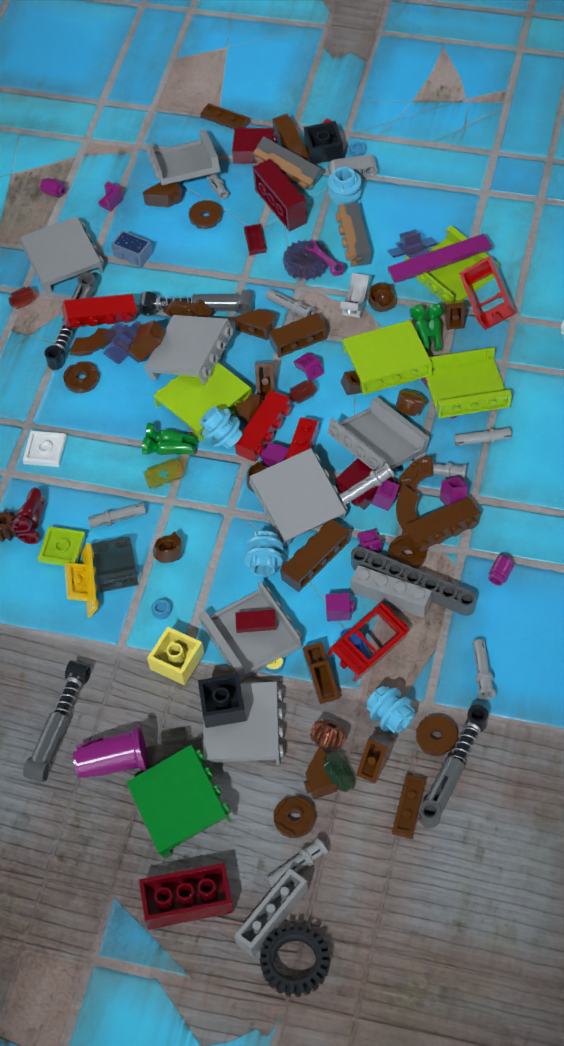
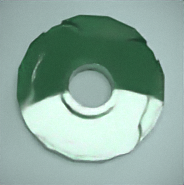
(339, 772)

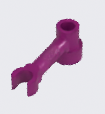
(326, 259)

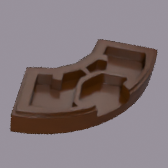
(196, 309)
(89, 344)
(415, 474)
(407, 506)

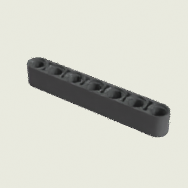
(422, 579)

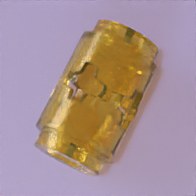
(172, 466)

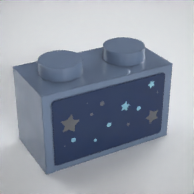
(132, 248)

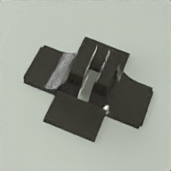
(172, 742)

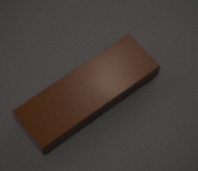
(224, 117)
(409, 806)

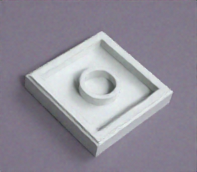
(45, 448)

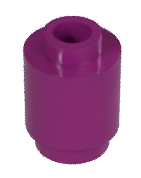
(53, 187)
(500, 570)

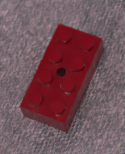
(280, 195)
(186, 896)

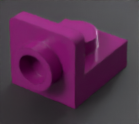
(310, 365)
(370, 541)

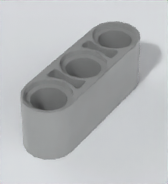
(363, 165)

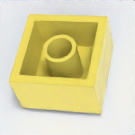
(175, 655)

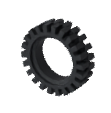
(299, 985)

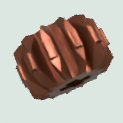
(6, 521)
(328, 734)

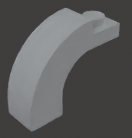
(357, 295)

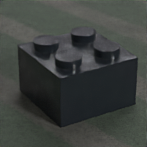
(323, 142)
(221, 700)

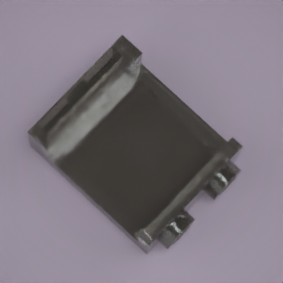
(115, 564)

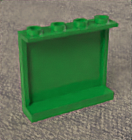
(178, 799)

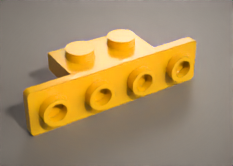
(80, 581)

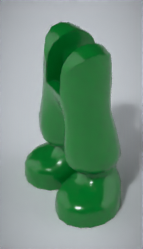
(430, 329)
(167, 442)

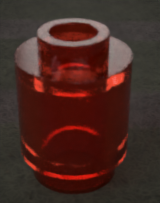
(21, 297)
(302, 391)

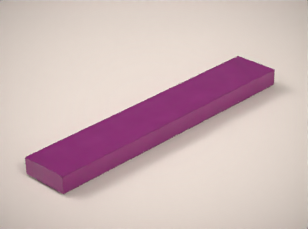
(439, 258)

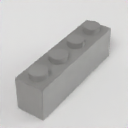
(391, 591)
(271, 912)

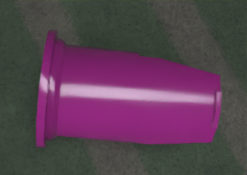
(111, 754)

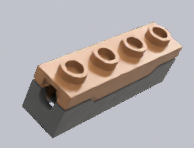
(292, 165)
(354, 234)

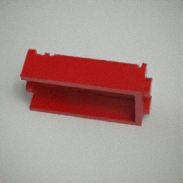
(497, 313)
(352, 657)

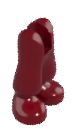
(29, 517)

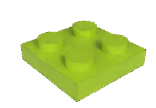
(61, 546)

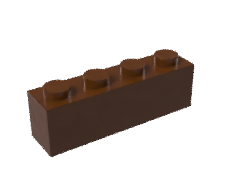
(441, 525)
(314, 555)

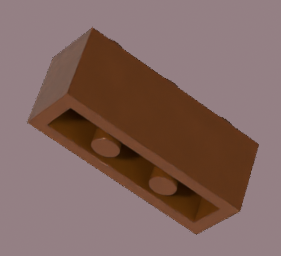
(297, 335)

